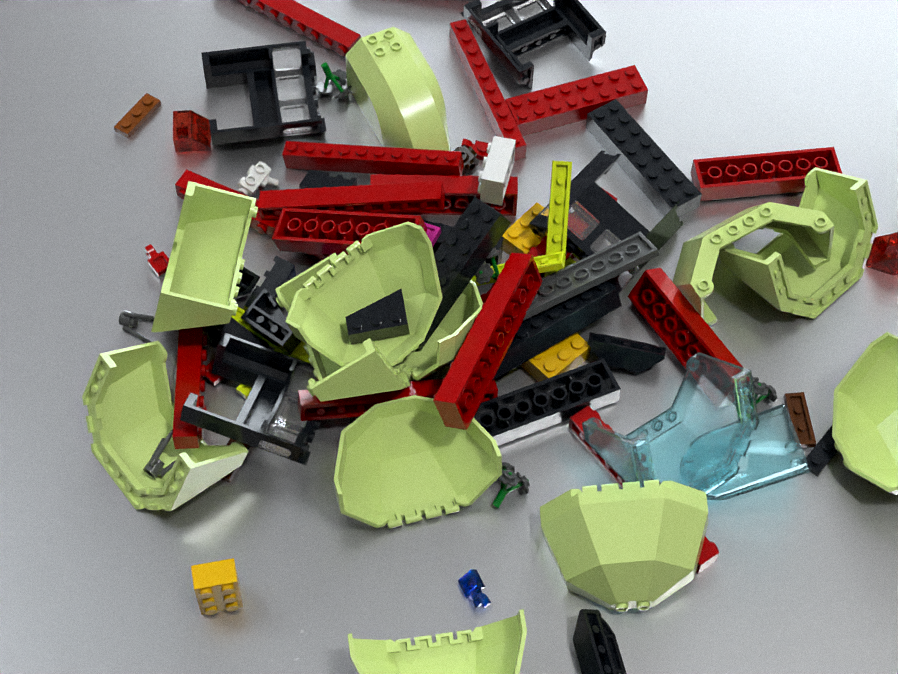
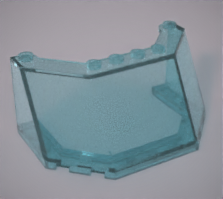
(695, 438)

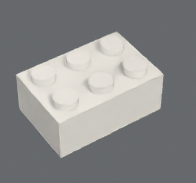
(496, 170)

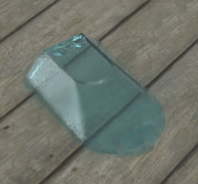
(771, 457)

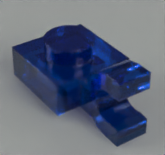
(471, 586)

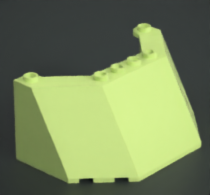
(807, 229)
(205, 259)
(781, 270)
(363, 376)
(129, 417)

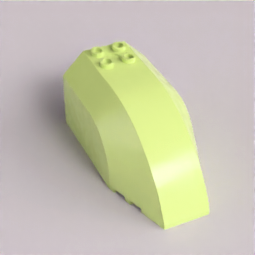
(397, 91)

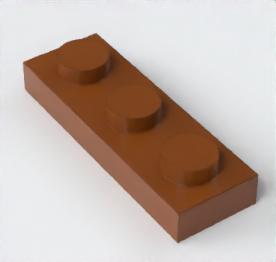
(137, 115)

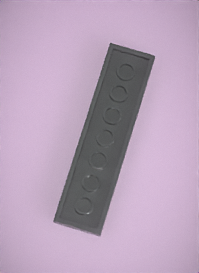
(592, 272)

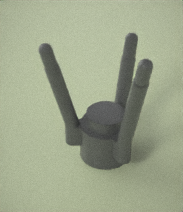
(130, 319)
(155, 465)

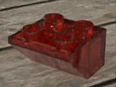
(190, 132)
(884, 254)

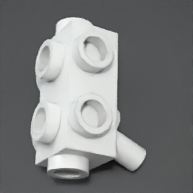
(257, 176)

